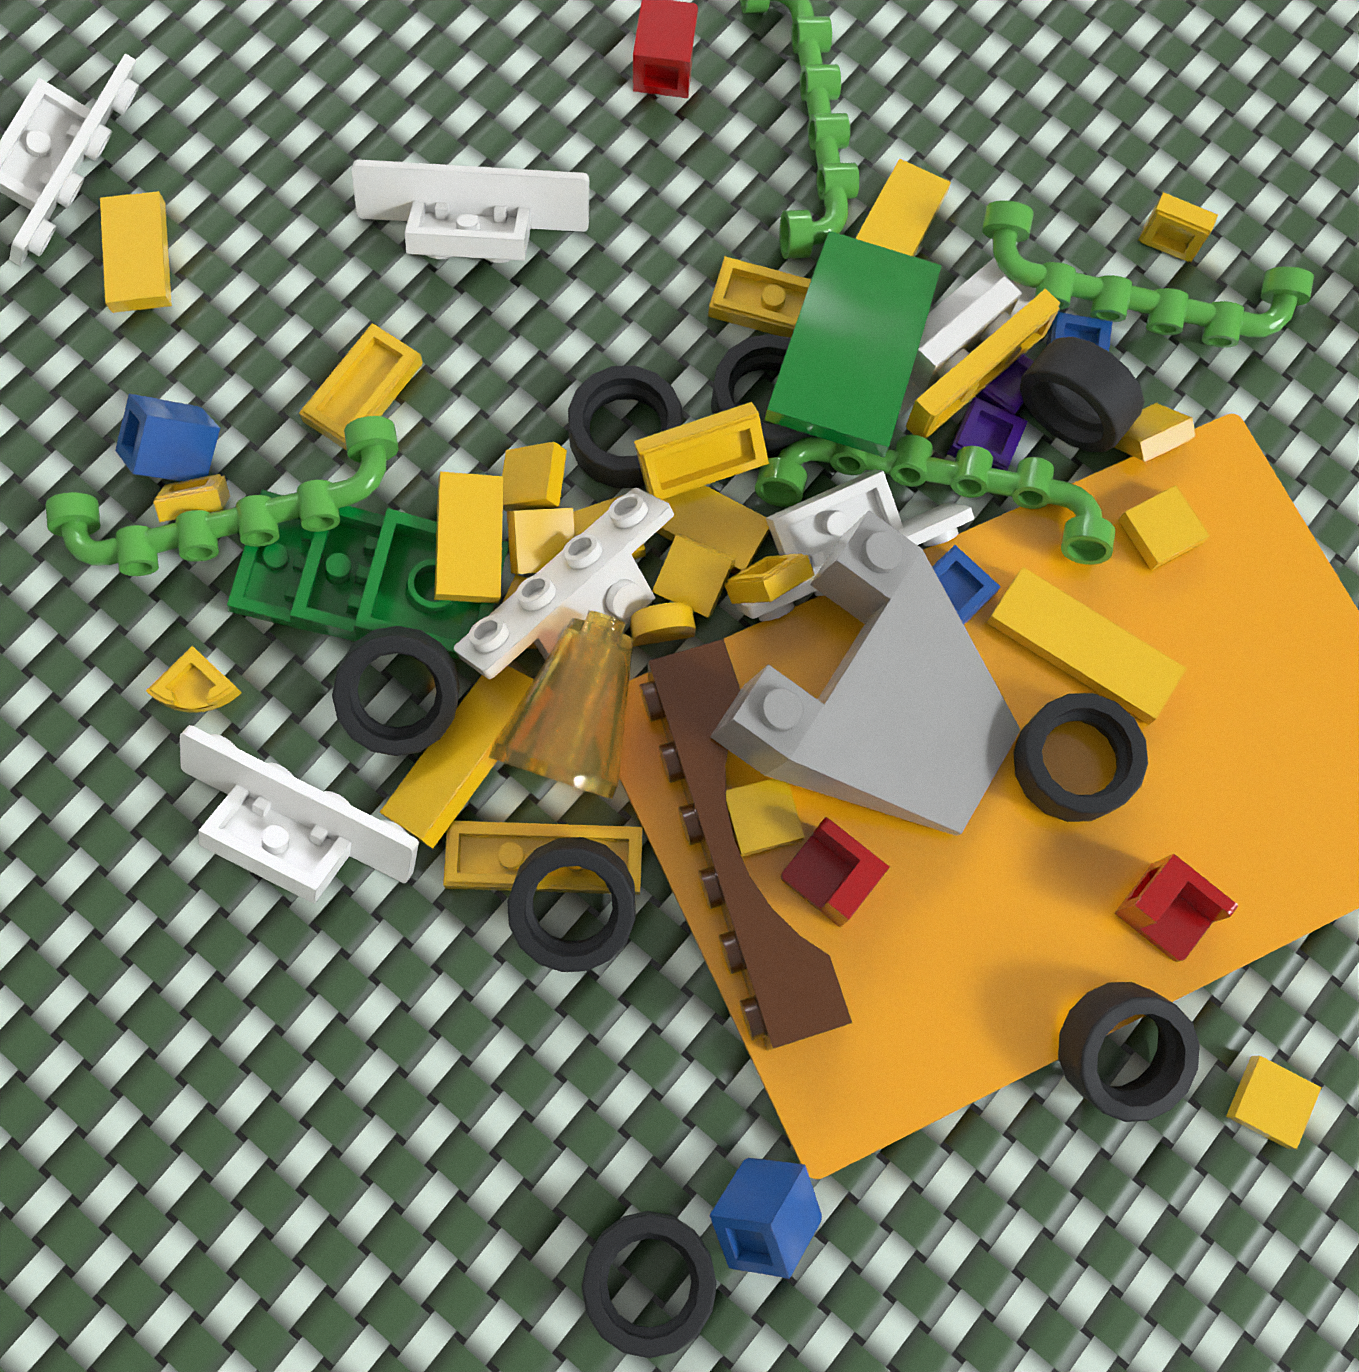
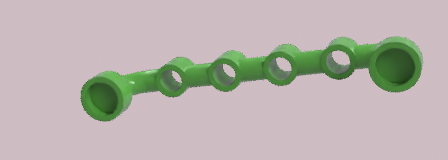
(826, 130)
(1115, 295)
(255, 517)
(1085, 537)

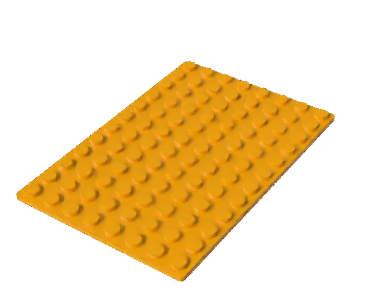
(997, 932)

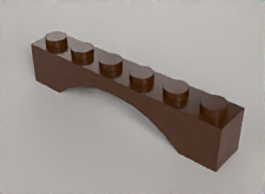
(786, 976)

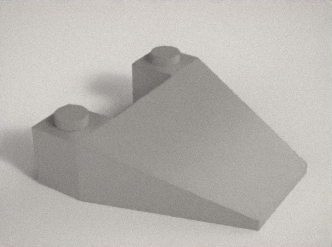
(907, 713)

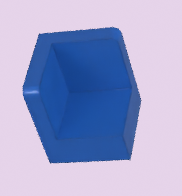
(166, 439)
(766, 1217)

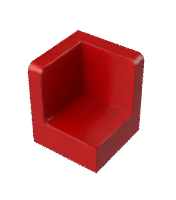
(664, 47)
(834, 872)
(1174, 907)

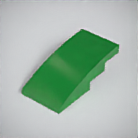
(854, 344)
(353, 579)

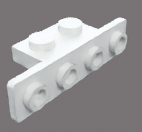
(48, 147)
(470, 207)
(962, 325)
(820, 521)
(588, 574)
(285, 825)

